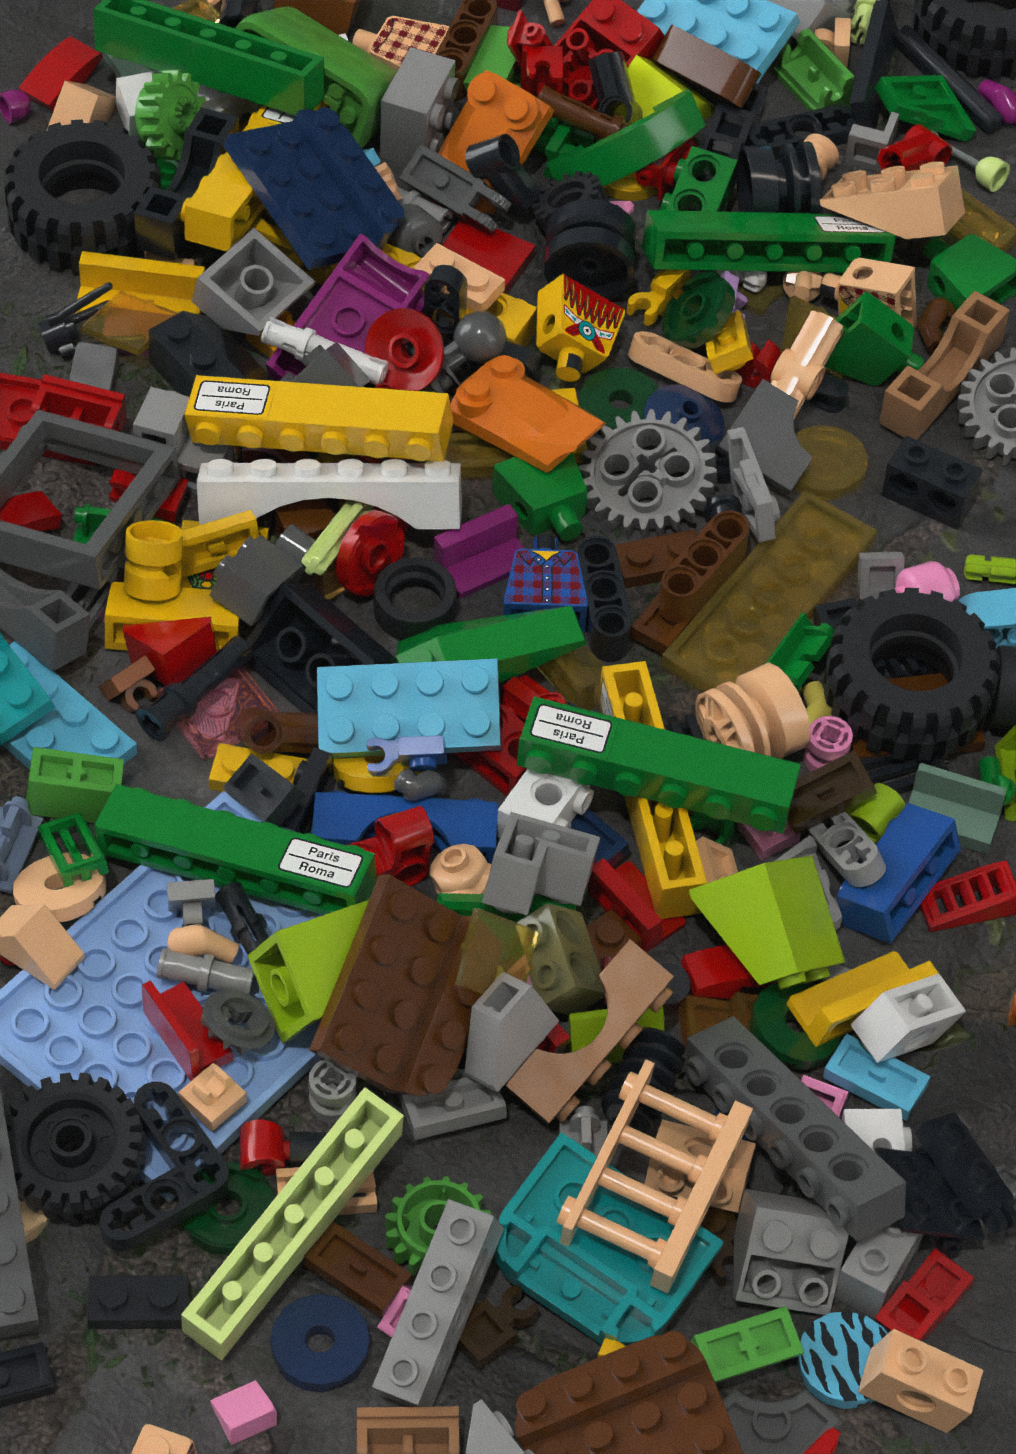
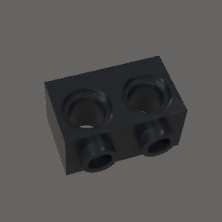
(931, 482)

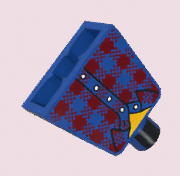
(546, 580)

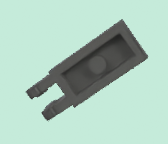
(451, 186)

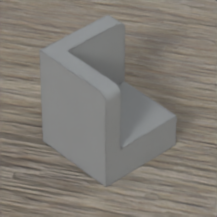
(865, 143)

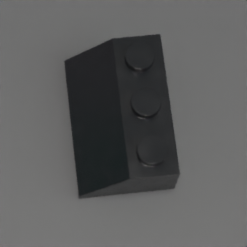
(198, 346)
(306, 633)

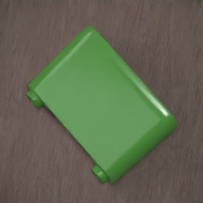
(351, 76)

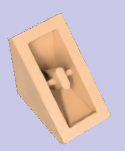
(82, 102)
(38, 943)

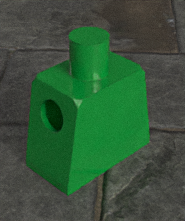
(969, 267)
(873, 342)
(543, 498)

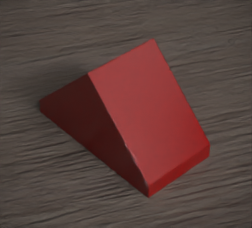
(172, 646)

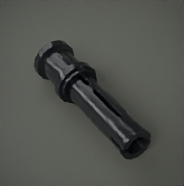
(182, 698)

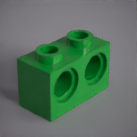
(699, 195)

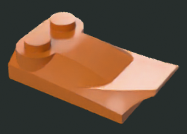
(493, 110)
(521, 414)

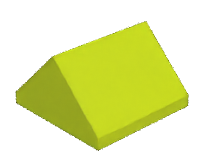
(656, 84)

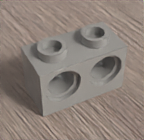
(876, 1268)

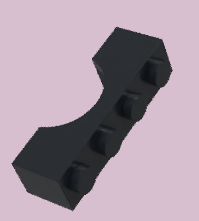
(159, 213)

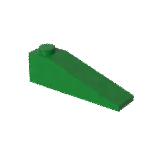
(516, 640)

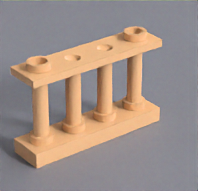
(683, 1213)

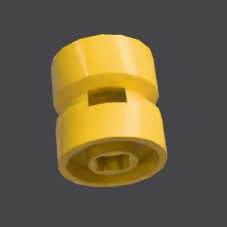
(154, 557)

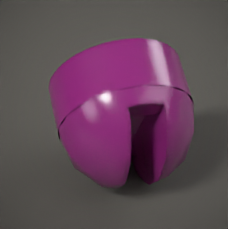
(14, 105)

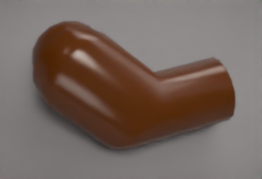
(931, 321)

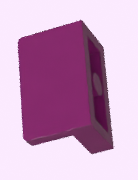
(479, 550)

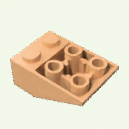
(901, 201)

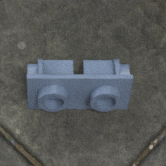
(17, 837)

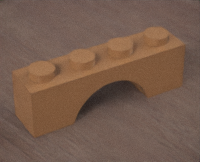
(922, 394)
(551, 1080)

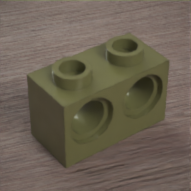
(563, 960)

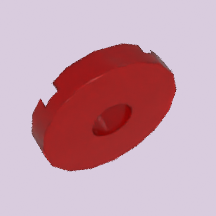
(367, 550)

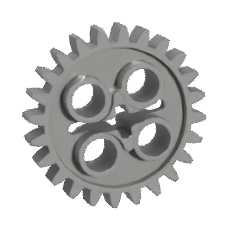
(988, 412)
(648, 474)

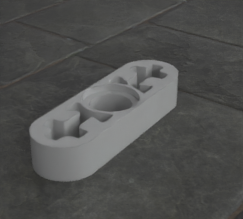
(845, 857)

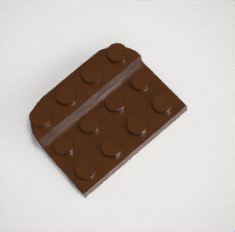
(396, 997)
(630, 1401)

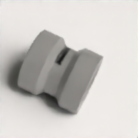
(325, 1098)

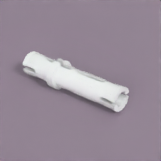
(302, 342)

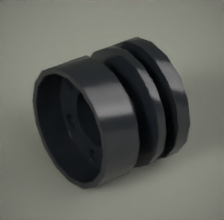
(782, 186)

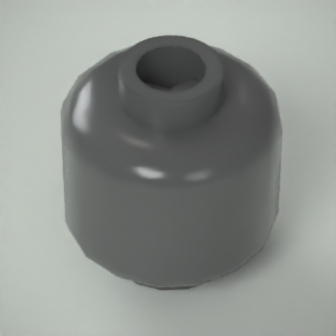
(416, 231)

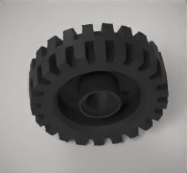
(71, 1113)

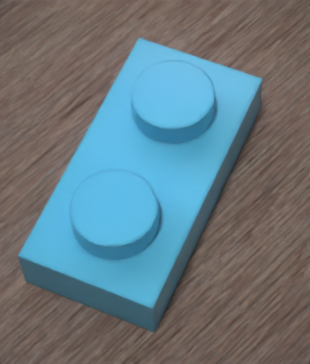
(885, 1084)

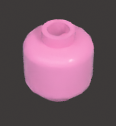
(929, 577)

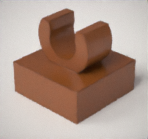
(128, 681)

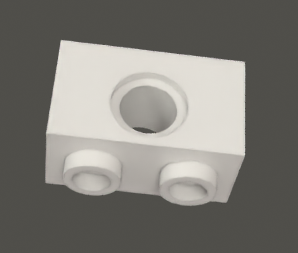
(546, 799)
(908, 1018)

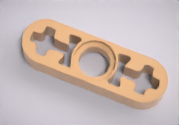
(683, 366)

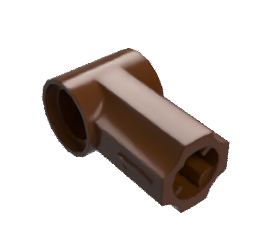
(285, 733)

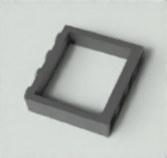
(98, 558)

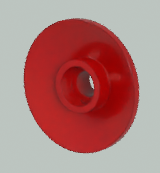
(388, 342)

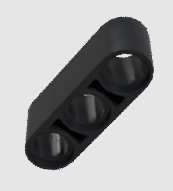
(608, 608)

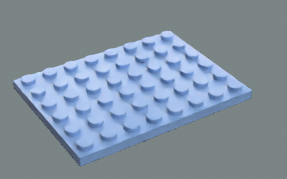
(98, 1018)

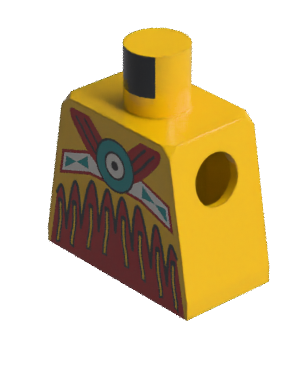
(575, 326)

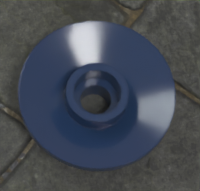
(682, 400)

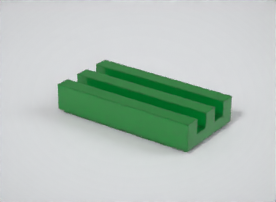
(79, 866)

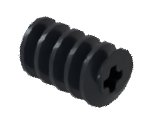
(658, 1048)

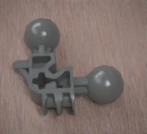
(476, 339)

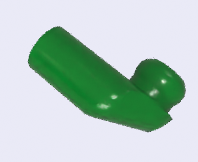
(991, 772)

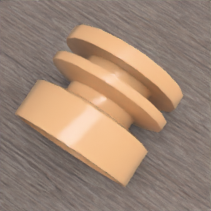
(755, 713)

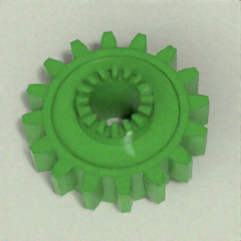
(166, 111)
(417, 1212)

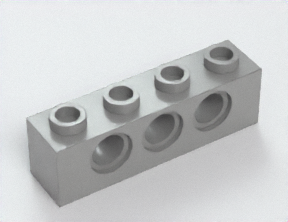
(438, 1306)

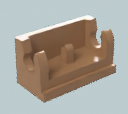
(408, 1430)

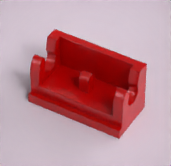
(541, 67)
(81, 402)

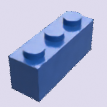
(916, 854)

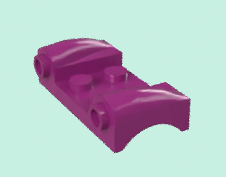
(352, 299)

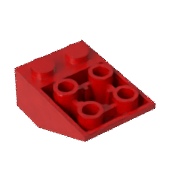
(602, 29)

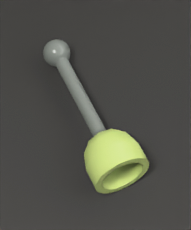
(990, 171)

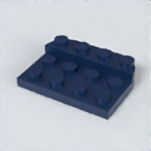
(316, 185)

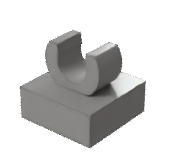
(878, 572)
(191, 898)

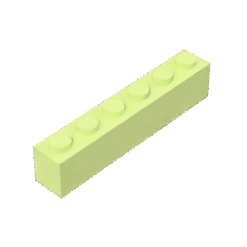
(292, 1224)

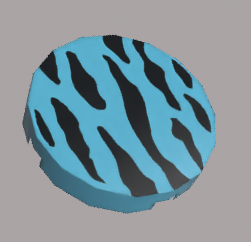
(836, 1357)

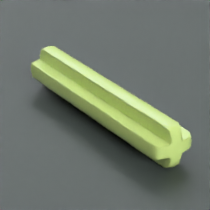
(327, 545)

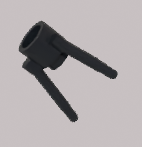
(60, 327)

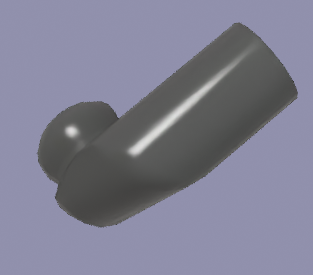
(421, 786)

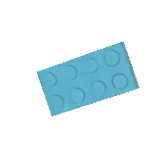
(743, 28)
(409, 701)
(70, 726)

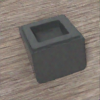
(95, 365)

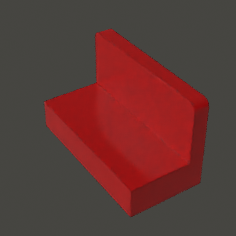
(628, 895)
(177, 1021)

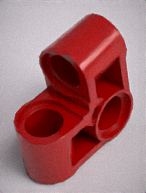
(402, 845)

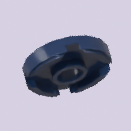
(316, 1316)

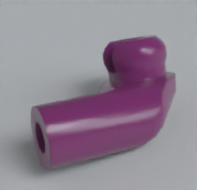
(1001, 98)

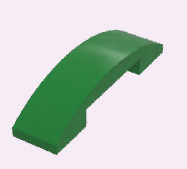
(636, 144)

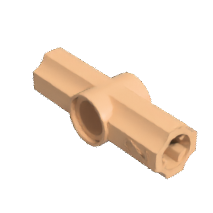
(802, 366)

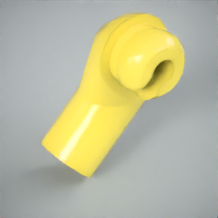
(815, 701)

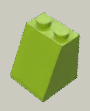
(774, 921)
(302, 966)

